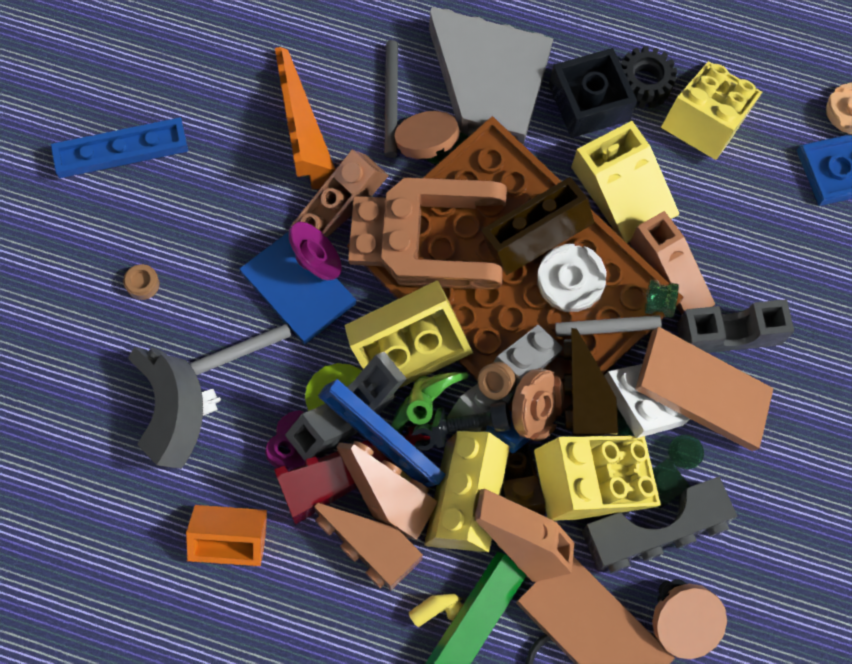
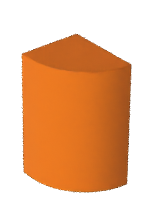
(226, 535)

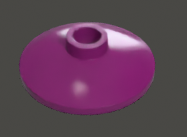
(314, 251)

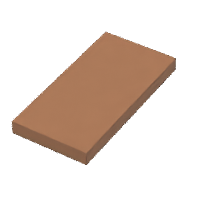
(704, 389)
(590, 621)

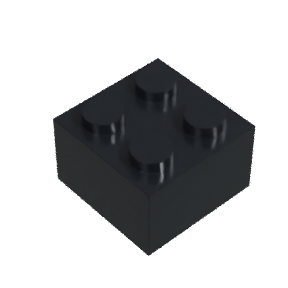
(592, 92)

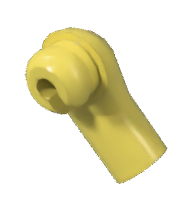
(434, 605)

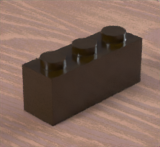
(538, 225)

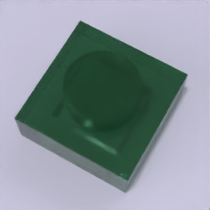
(668, 482)

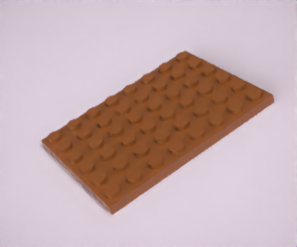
(503, 315)

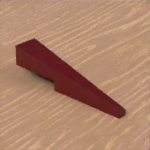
(324, 479)

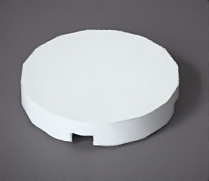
(571, 277)

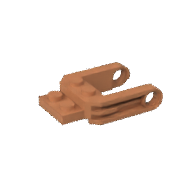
(389, 232)

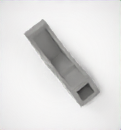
(528, 353)

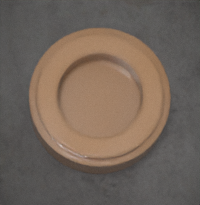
(141, 282)
(496, 380)

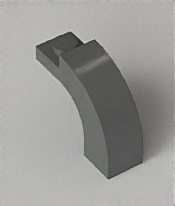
(177, 407)
(324, 429)

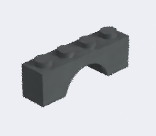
(618, 540)

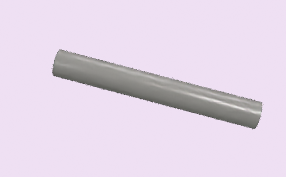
(609, 325)
(241, 349)

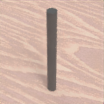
(391, 98)

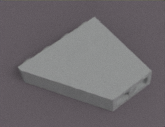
(489, 70)

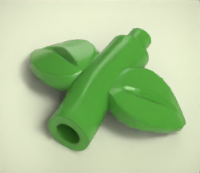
(419, 403)

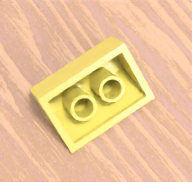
(414, 331)
(470, 464)

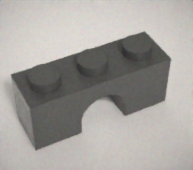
(756, 327)

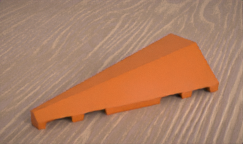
(307, 142)

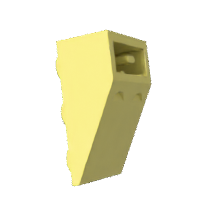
(711, 109)
(624, 179)
(595, 476)

